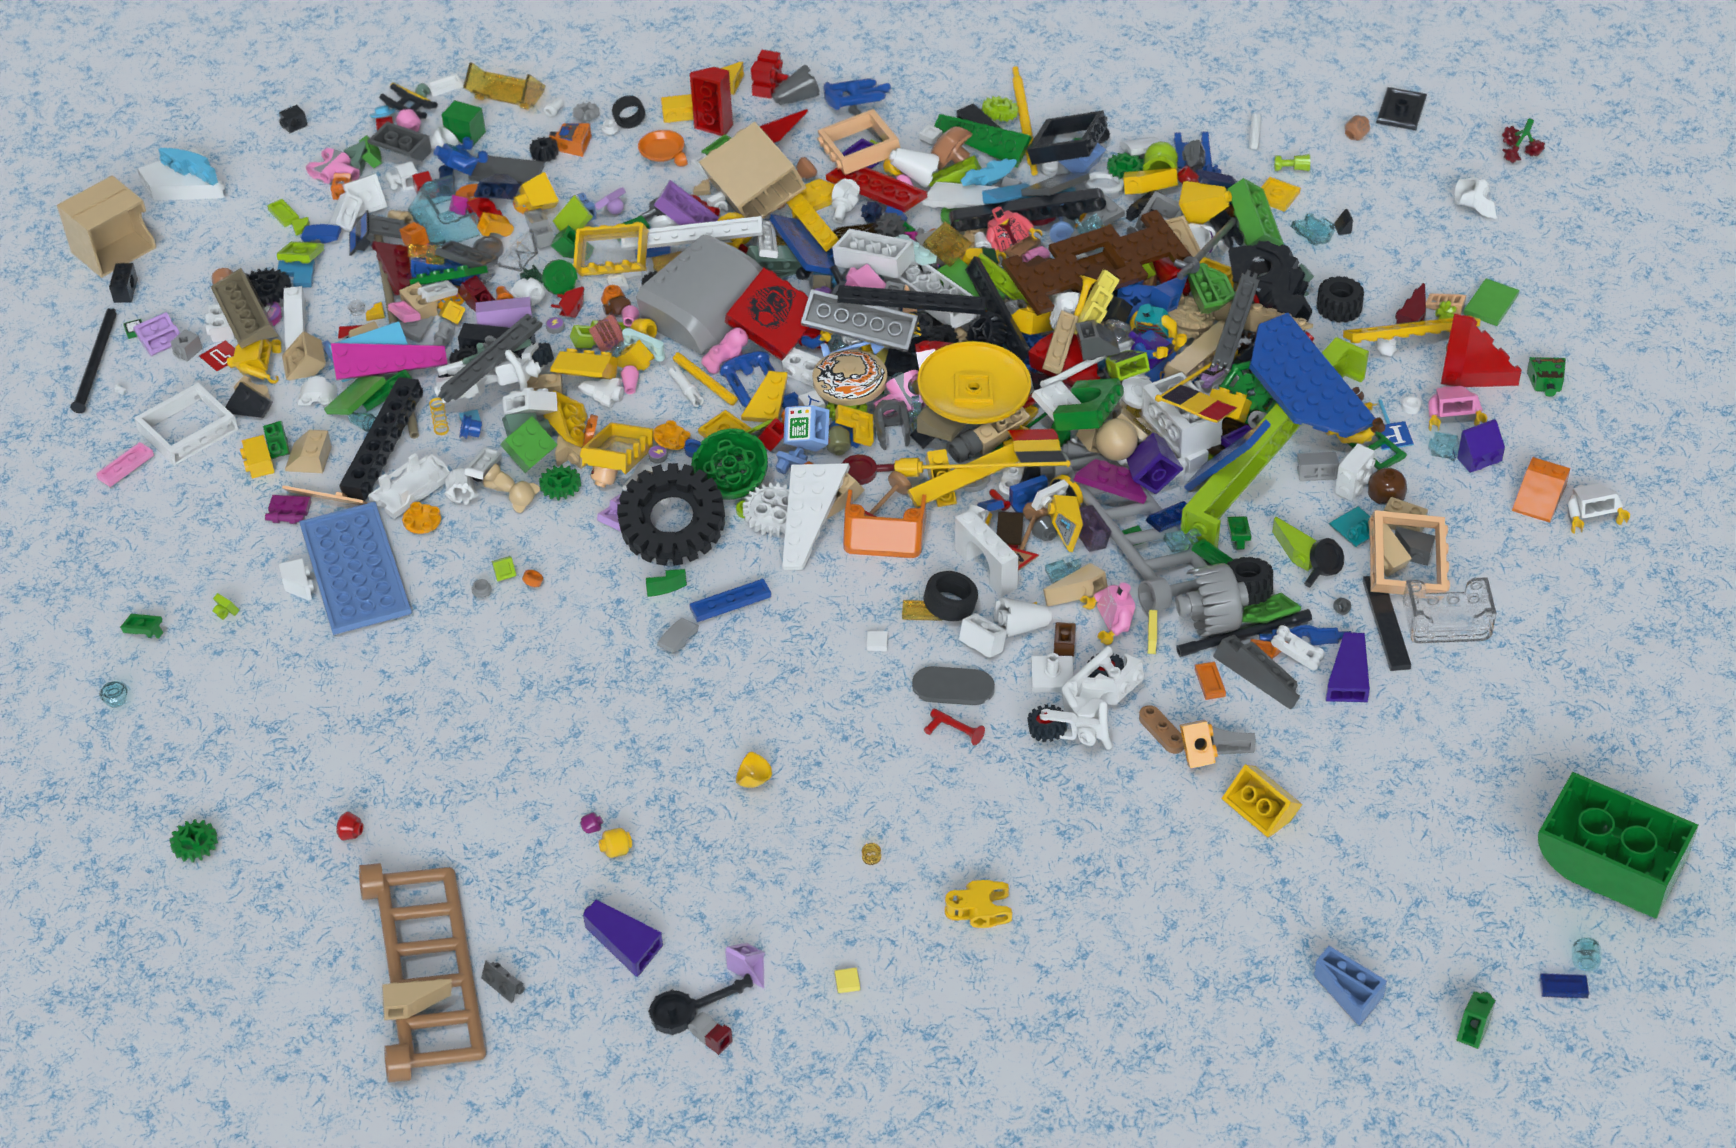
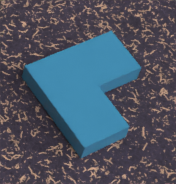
(301, 272)

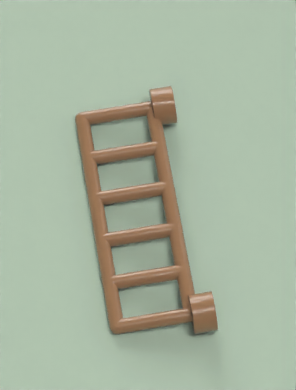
(401, 1056)

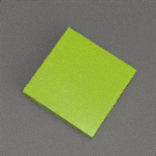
(573, 214)

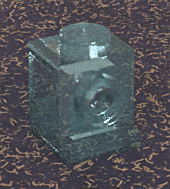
(1444, 445)

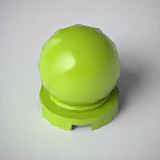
(1160, 156)

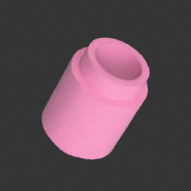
(1041, 251)

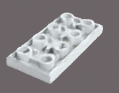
(955, 195)

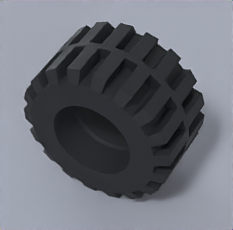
(1340, 299)
(1257, 577)

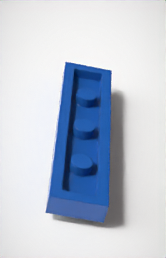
(730, 600)

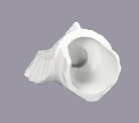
(1473, 193)
(1065, 302)

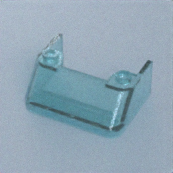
(444, 226)

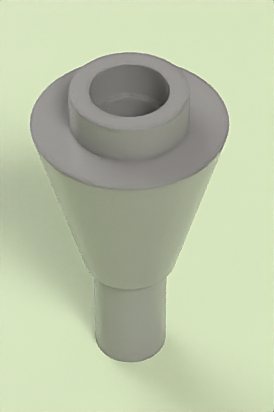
(1076, 451)

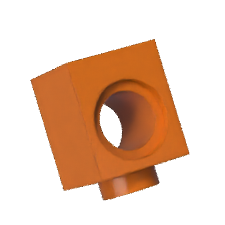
(414, 234)

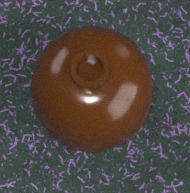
(1387, 484)

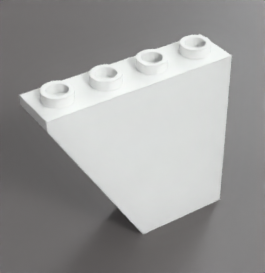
(167, 184)

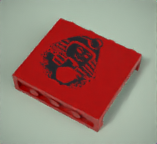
(770, 313)

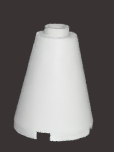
(915, 164)
(1020, 616)

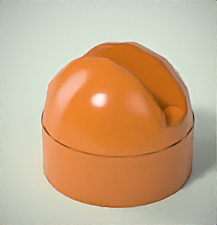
(681, 160)

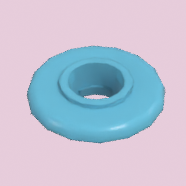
(382, 111)

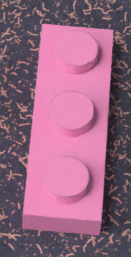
(125, 464)

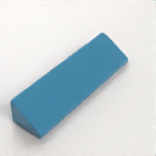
(1004, 194)

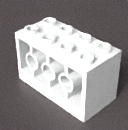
(1179, 428)

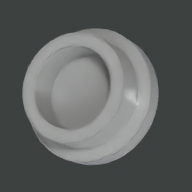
(481, 588)

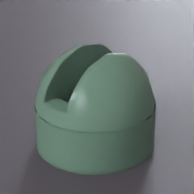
(423, 90)

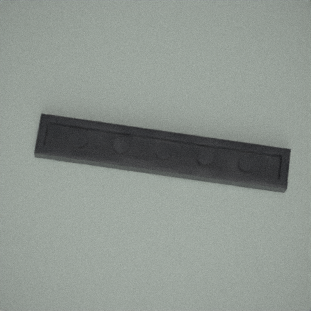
(1388, 628)

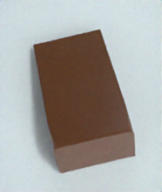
(1064, 639)

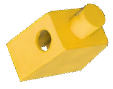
(537, 194)

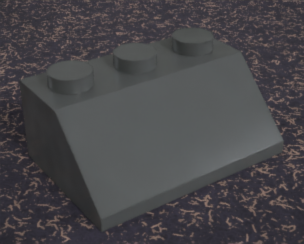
(402, 141)

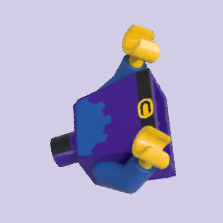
(1155, 345)

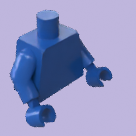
(459, 158)

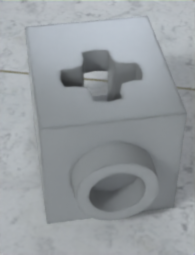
(186, 345)

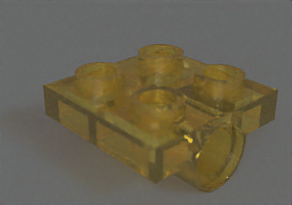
(947, 244)

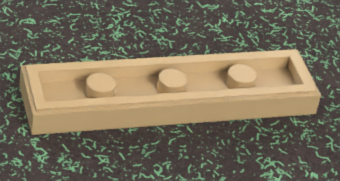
(1060, 342)

